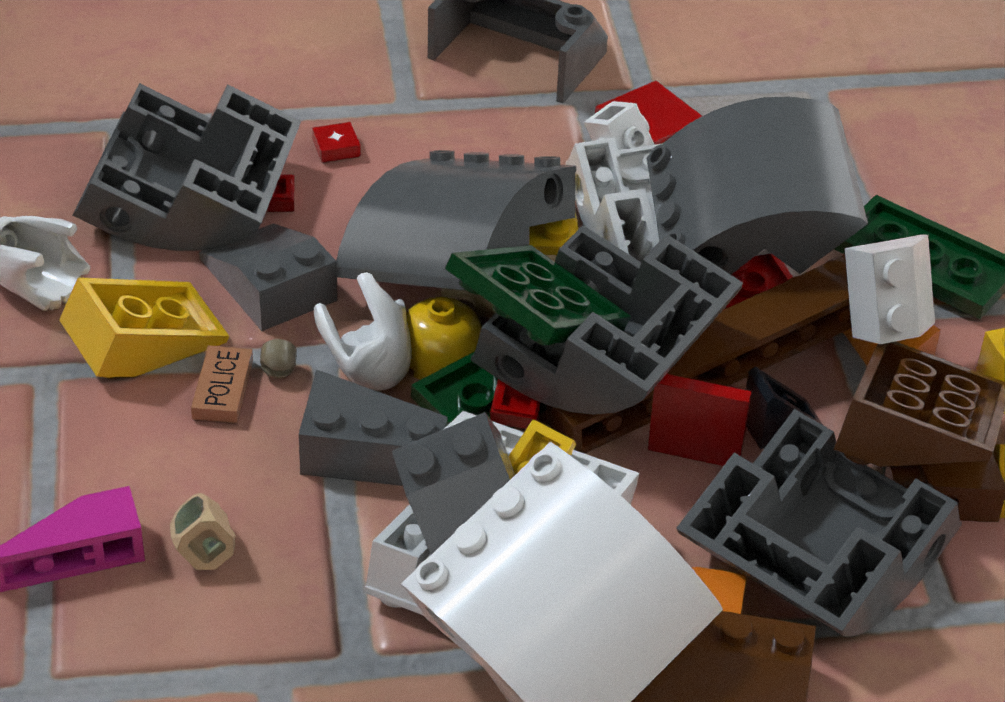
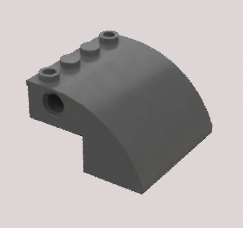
(188, 176)
(757, 181)
(447, 206)
(600, 367)
(822, 527)

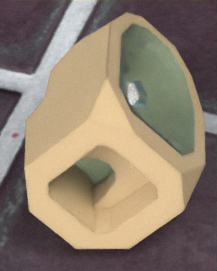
(202, 533)

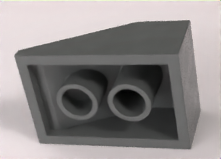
(274, 274)
(452, 475)

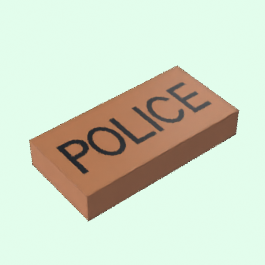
(222, 384)

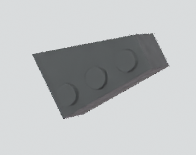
(354, 429)

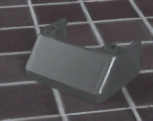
(546, 23)

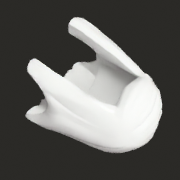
(39, 259)
(377, 352)

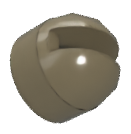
(278, 358)

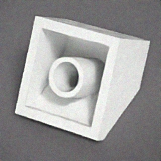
(890, 289)

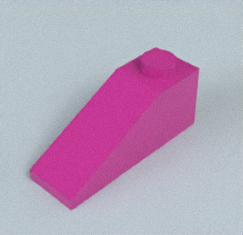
(78, 539)

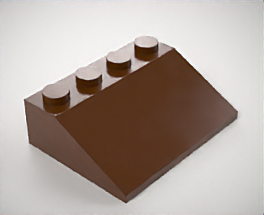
(921, 411)
(739, 662)

